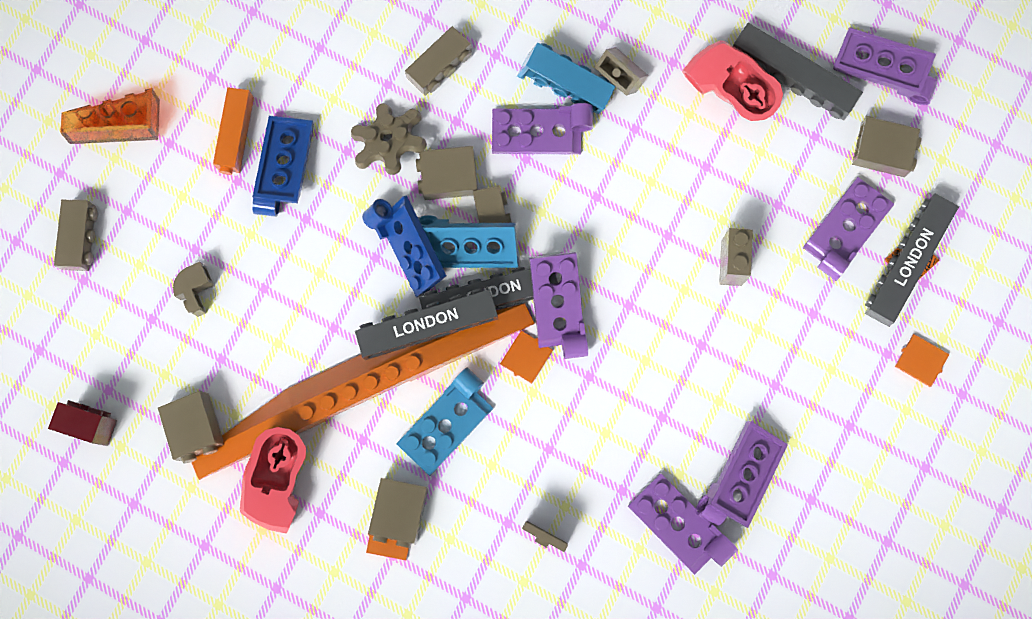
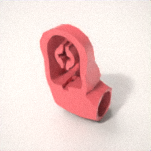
(735, 80)
(272, 478)

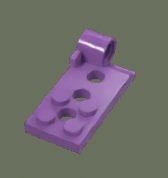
(914, 85)
(571, 118)
(836, 261)
(572, 335)
(719, 499)
(713, 542)

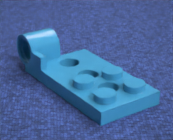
(481, 234)
(462, 390)

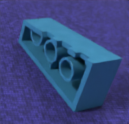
(566, 77)

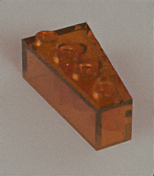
(114, 121)

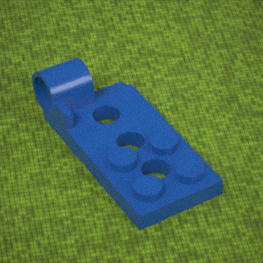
(266, 193)
(387, 223)

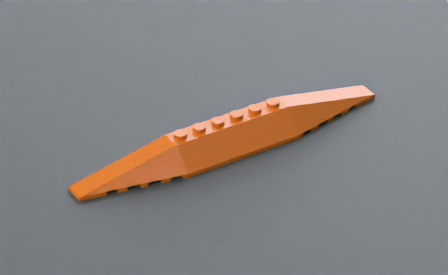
(354, 383)

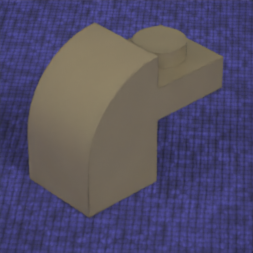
(191, 282)

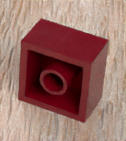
(83, 422)

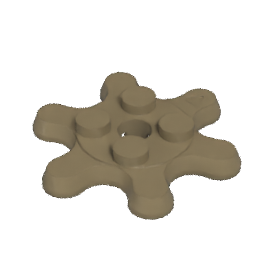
(390, 150)

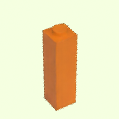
(233, 131)

